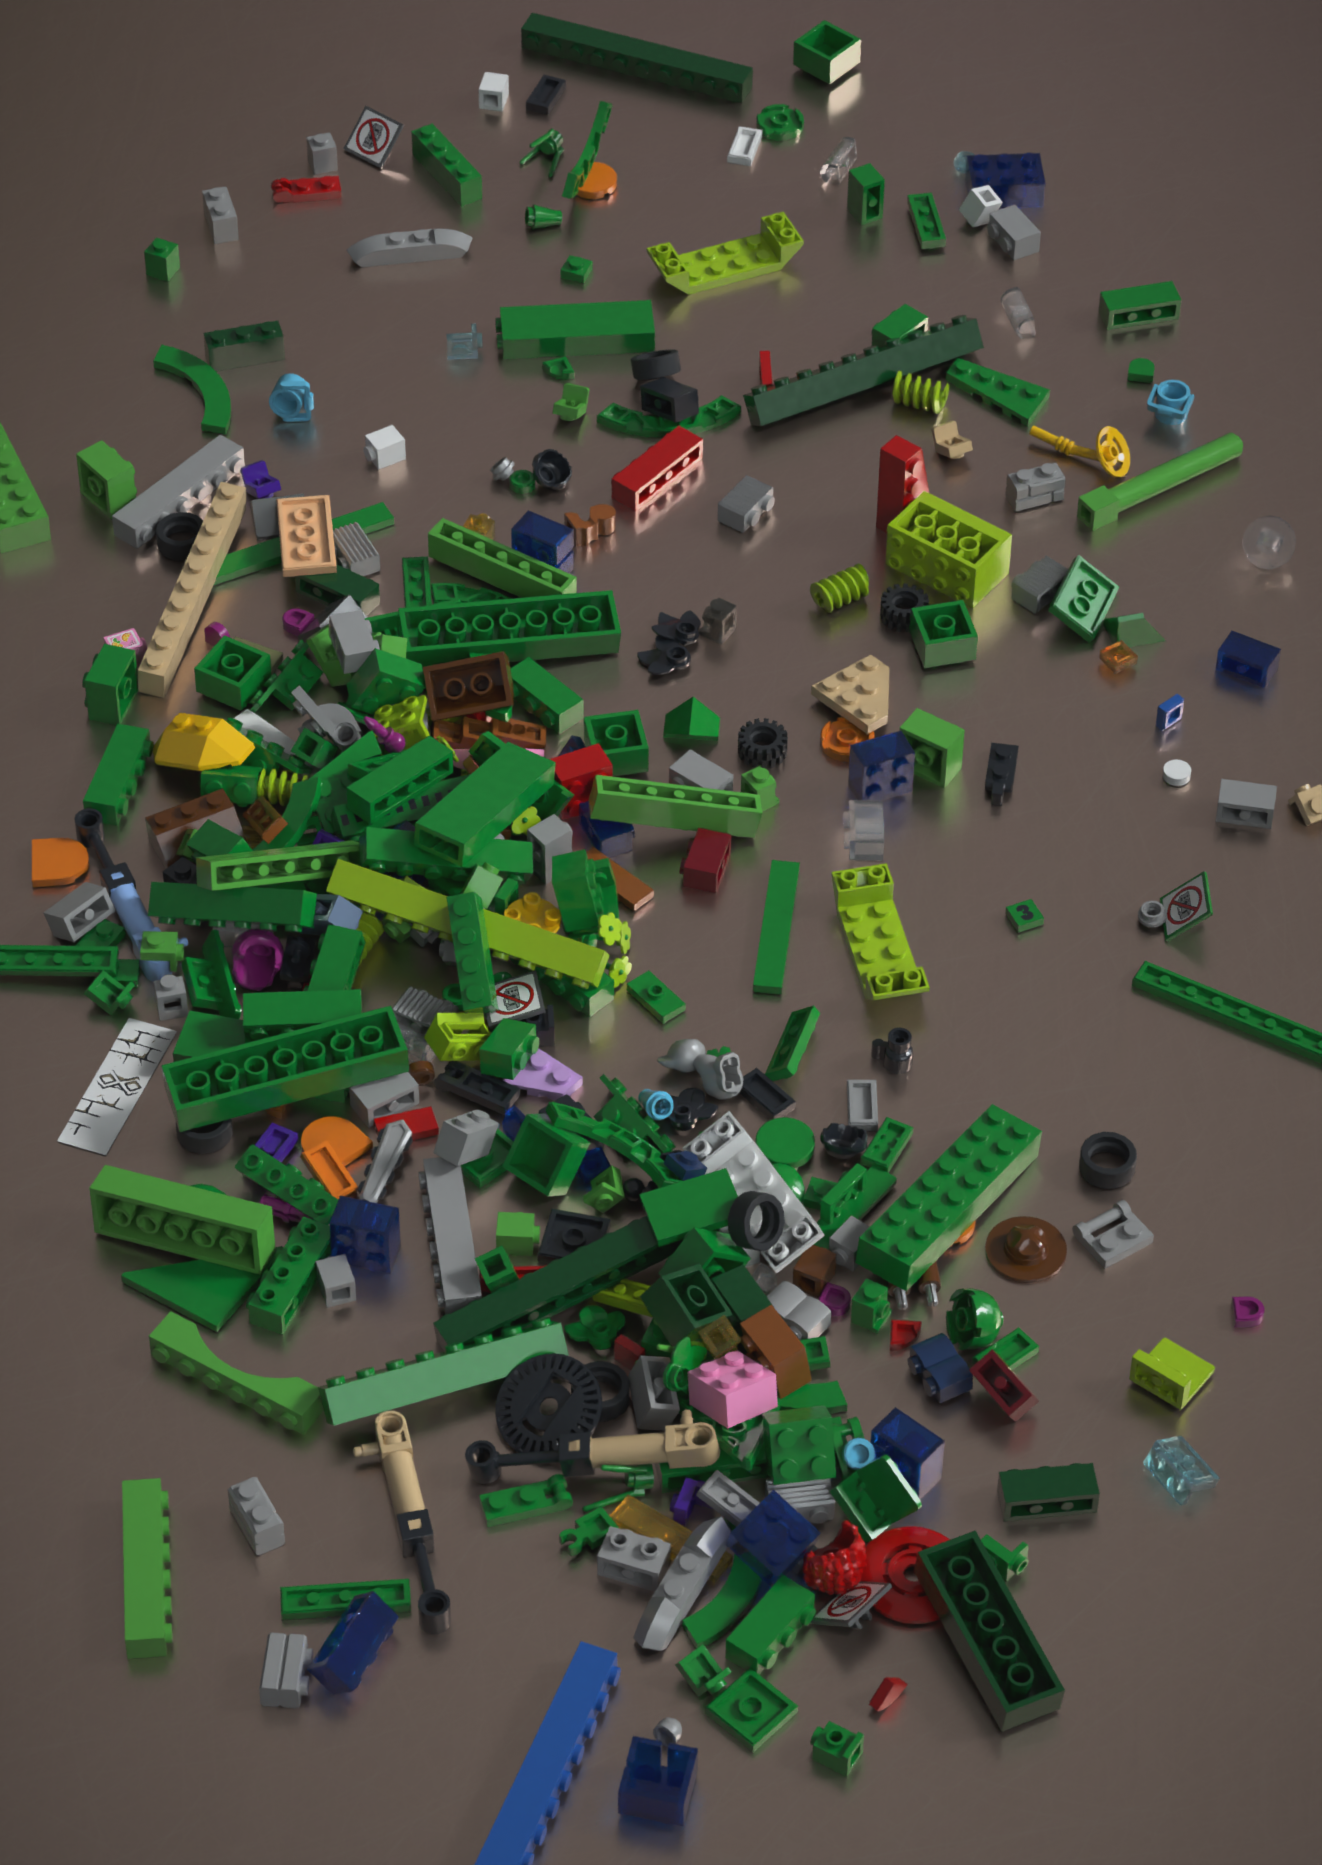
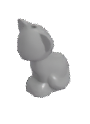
(719, 1074)

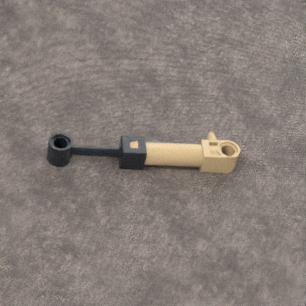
(581, 1453)
(412, 1518)

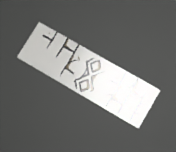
(117, 1086)

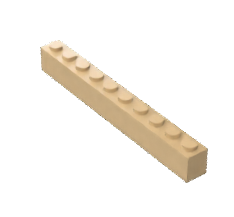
(191, 590)

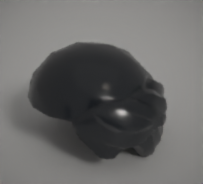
(551, 469)
(843, 1140)

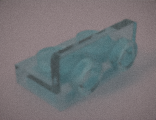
(1179, 1468)

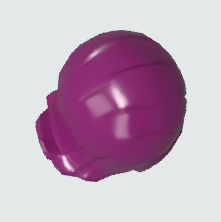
(256, 959)

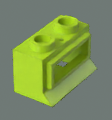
(446, 1038)

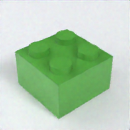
(105, 478)
(936, 747)

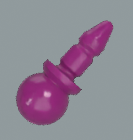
(392, 741)

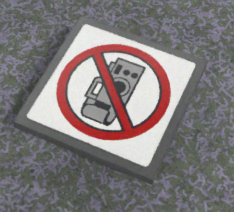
(373, 136)
(517, 999)
(848, 1607)

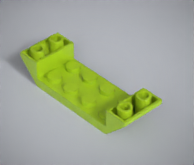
(730, 260)
(876, 933)

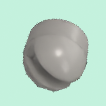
(668, 1731)

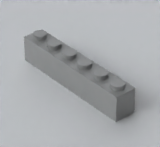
(178, 490)
(451, 1233)

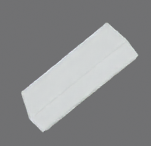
(744, 146)

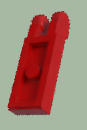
(306, 189)

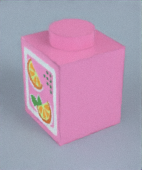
(130, 640)

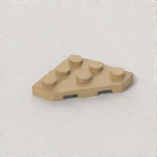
(858, 693)

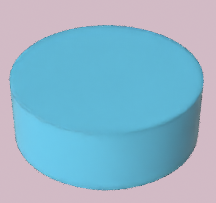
(857, 1453)

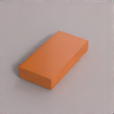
(329, 1170)

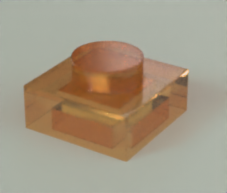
(1118, 657)

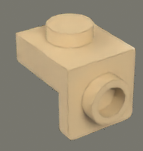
(949, 442)
(1309, 803)

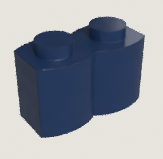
(940, 1368)

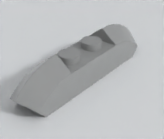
(410, 247)
(682, 1584)

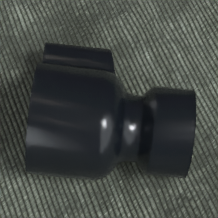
(895, 1053)

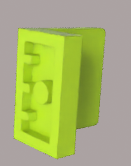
(405, 719)
(1170, 1372)

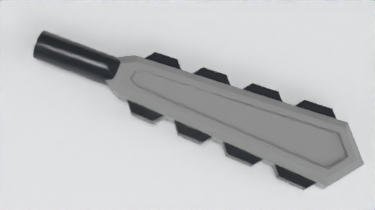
(385, 1157)

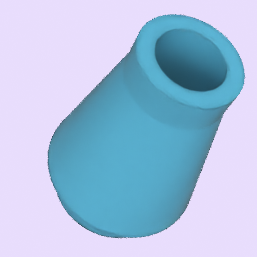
(656, 1103)

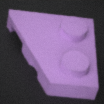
(546, 1077)

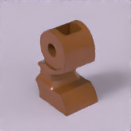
(599, 523)

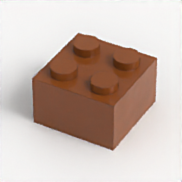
(777, 1348)

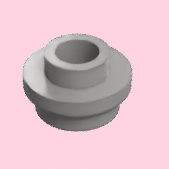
(502, 469)
(1152, 914)

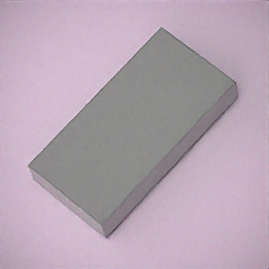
(862, 1104)

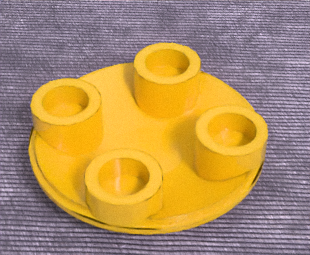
(535, 912)

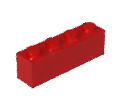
(657, 468)

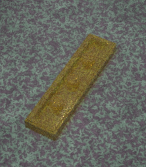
(646, 1521)

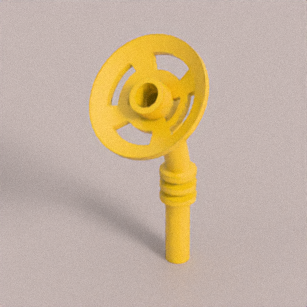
(1106, 452)

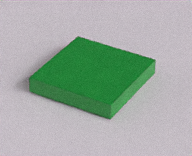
(489, 1167)
(751, 1709)

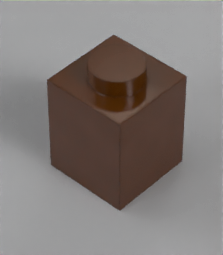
(814, 1270)

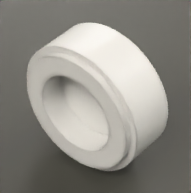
(1177, 772)

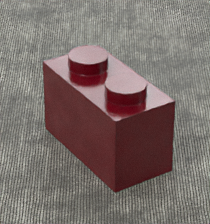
(706, 860)
(1004, 1385)

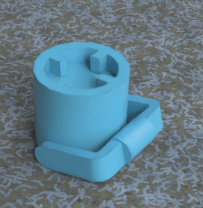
(289, 396)
(1172, 401)

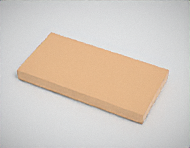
(306, 536)

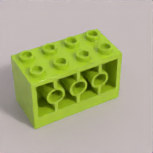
(948, 549)

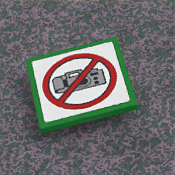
(1186, 906)

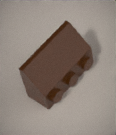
(469, 686)
(169, 826)

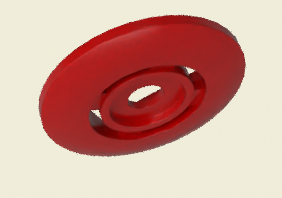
(902, 1600)

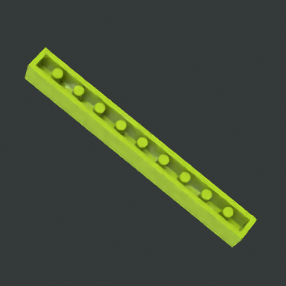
(505, 935)

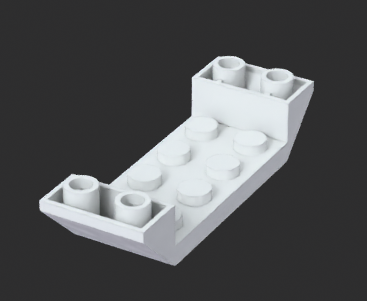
(730, 1147)

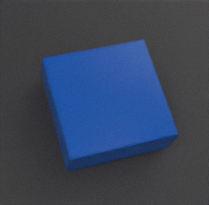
(1169, 712)

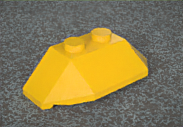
(201, 744)

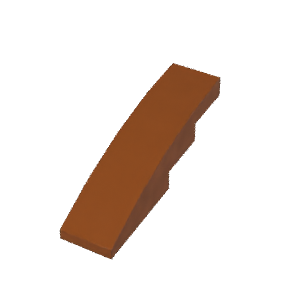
(467, 733)

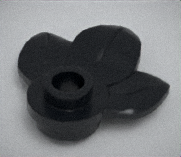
(682, 630)
(665, 657)
(689, 1108)

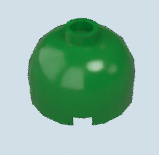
(973, 1319)

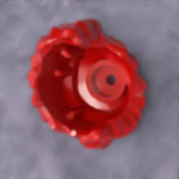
(837, 1565)

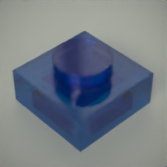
(593, 1164)

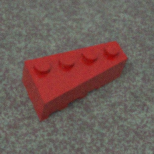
(900, 479)

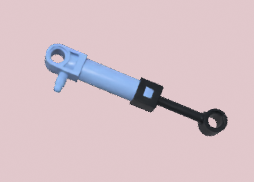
(121, 890)

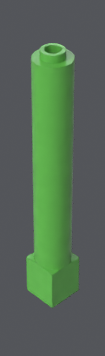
(1103, 504)

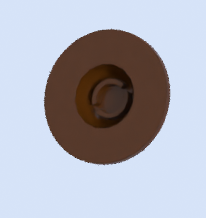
(1025, 1249)

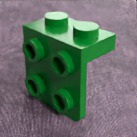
(876, 1497)

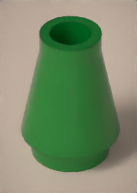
(542, 217)

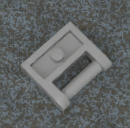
(1118, 1241)

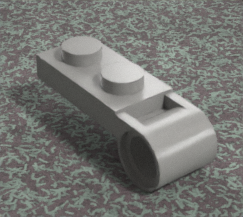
(321, 722)

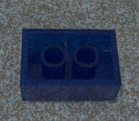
(1013, 177)

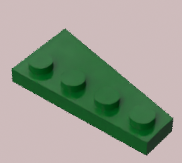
(1009, 393)
(549, 803)

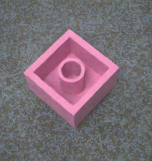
(732, 1389)

